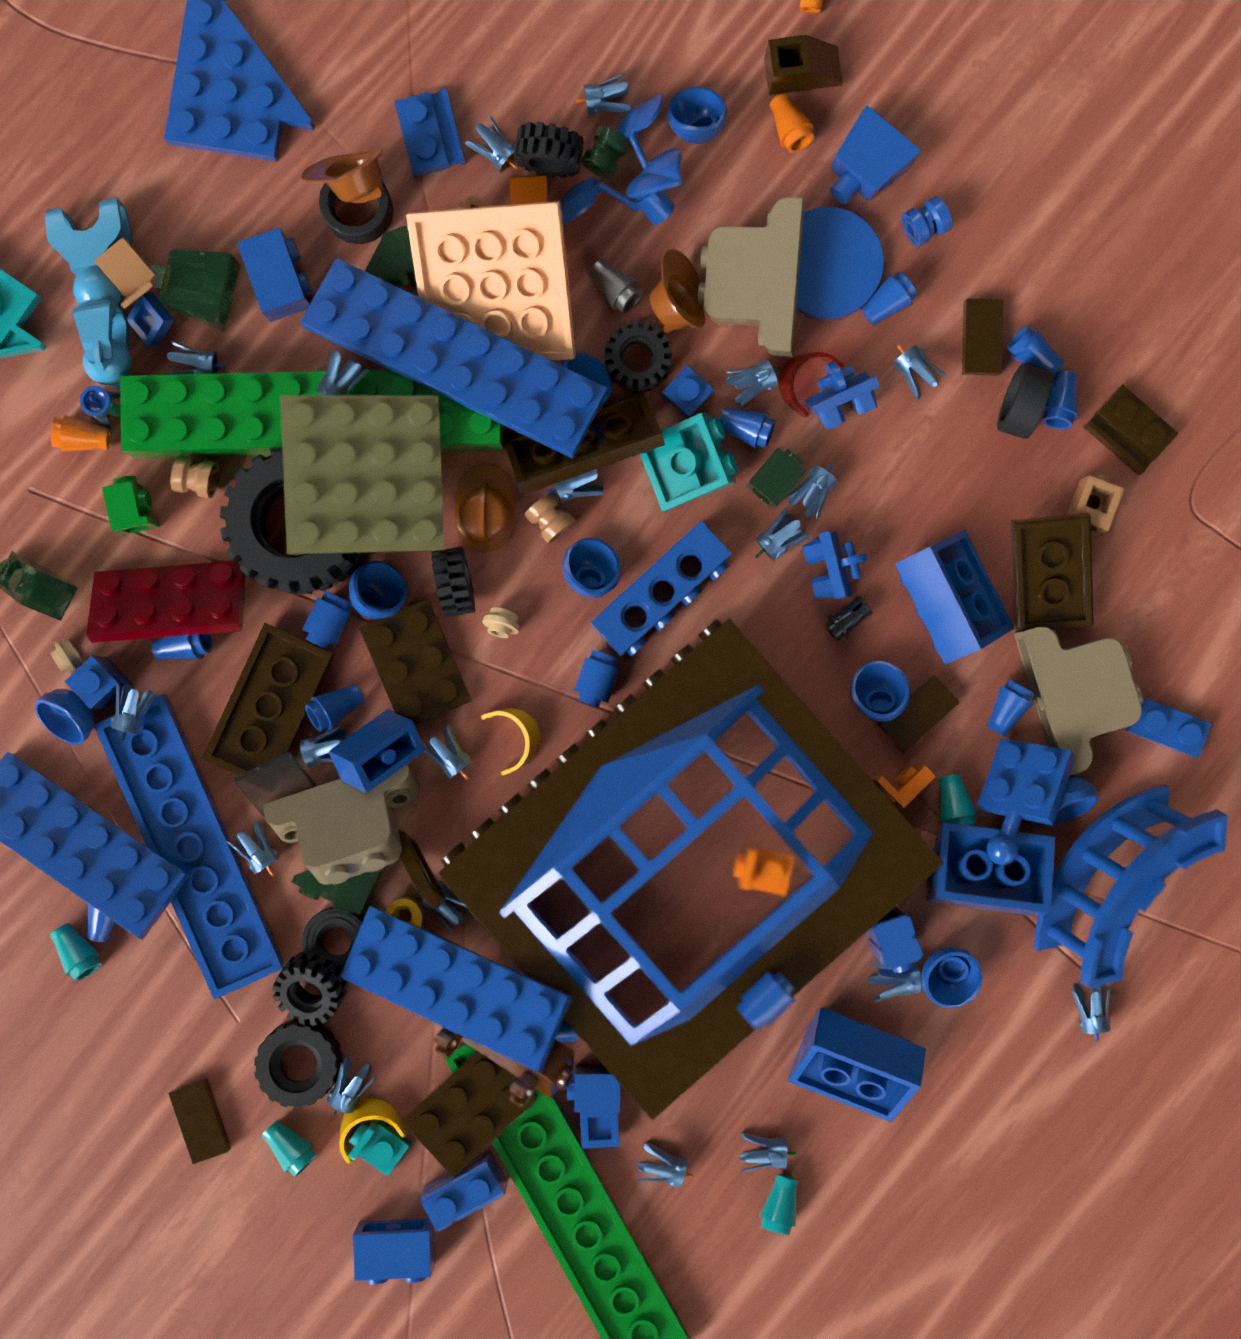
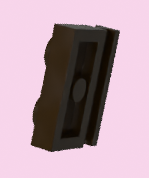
(1130, 430)

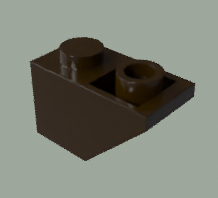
(801, 64)

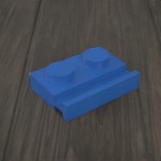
(429, 132)

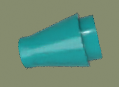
(955, 802)
(76, 954)
(289, 1148)
(780, 1206)

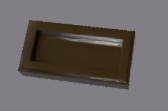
(982, 337)
(925, 709)
(420, 871)
(199, 1120)

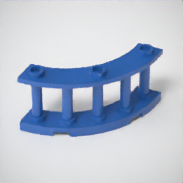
(1135, 886)

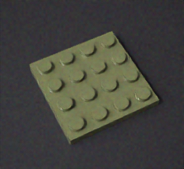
(362, 474)

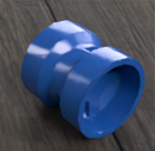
(926, 221)

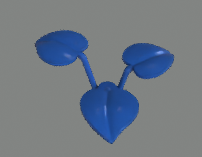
(647, 187)

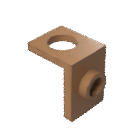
(127, 270)

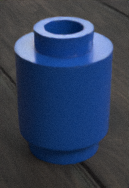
(327, 620)
(597, 678)
(766, 999)

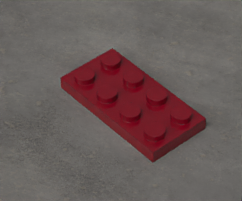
(166, 601)

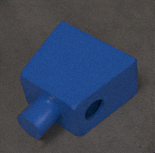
(871, 158)

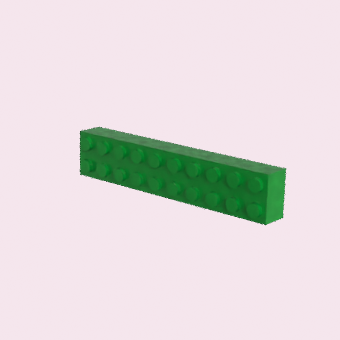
(243, 412)

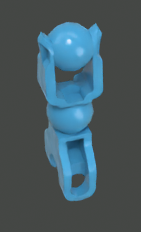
(98, 314)

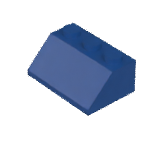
(955, 597)
(975, 881)
(858, 1065)

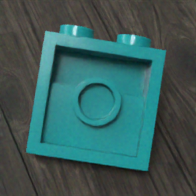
(690, 462)

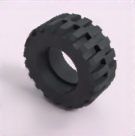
(248, 539)

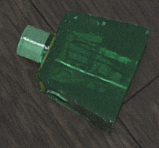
(198, 285)

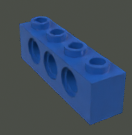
(698, 544)

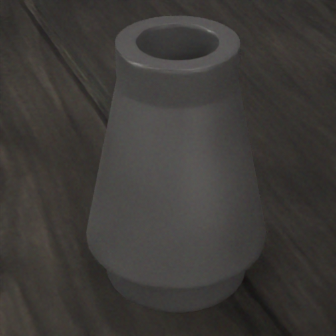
(617, 287)

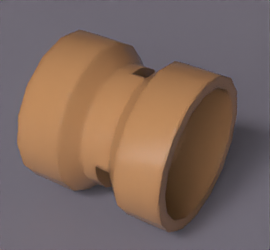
(194, 476)
(551, 519)

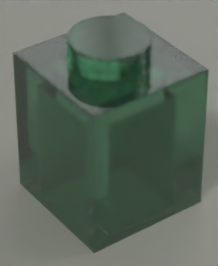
(776, 477)

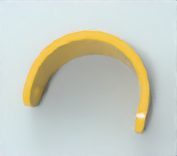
(530, 730)
(368, 1110)

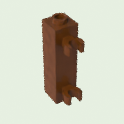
(556, 1073)

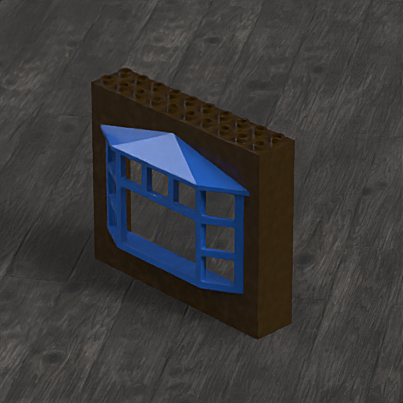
(611, 780)

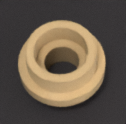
(501, 622)
(66, 656)

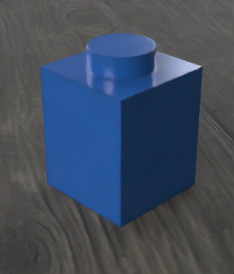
(96, 682)
(594, 1089)

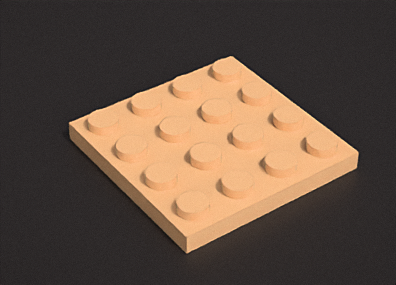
(499, 271)

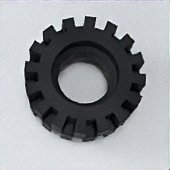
(548, 149)
(644, 335)
(453, 582)
(300, 1001)

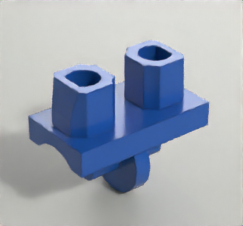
(857, 389)
(828, 549)

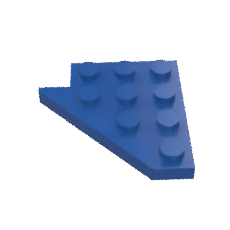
(226, 89)

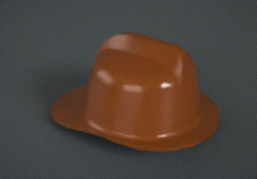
(349, 176)
(676, 294)
(484, 508)

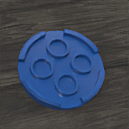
(837, 264)

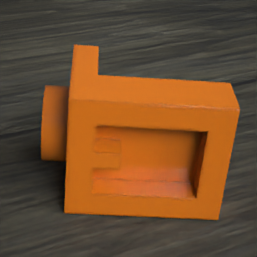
(910, 784)
(763, 870)

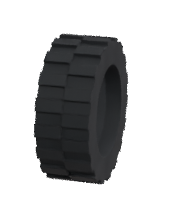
(292, 1092)

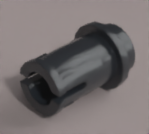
(847, 618)

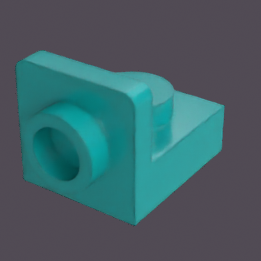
(378, 1145)

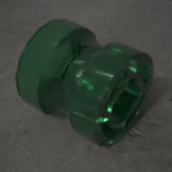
(605, 152)

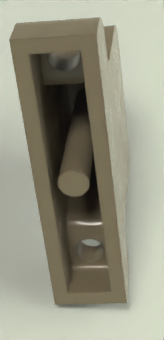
(756, 276)
(1079, 690)
(343, 827)

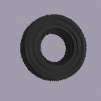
(317, 926)

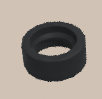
(360, 234)
(1024, 401)

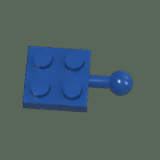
(1023, 784)

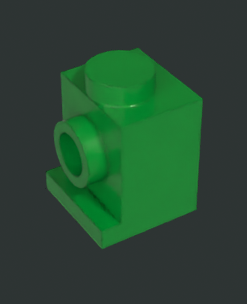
(128, 506)

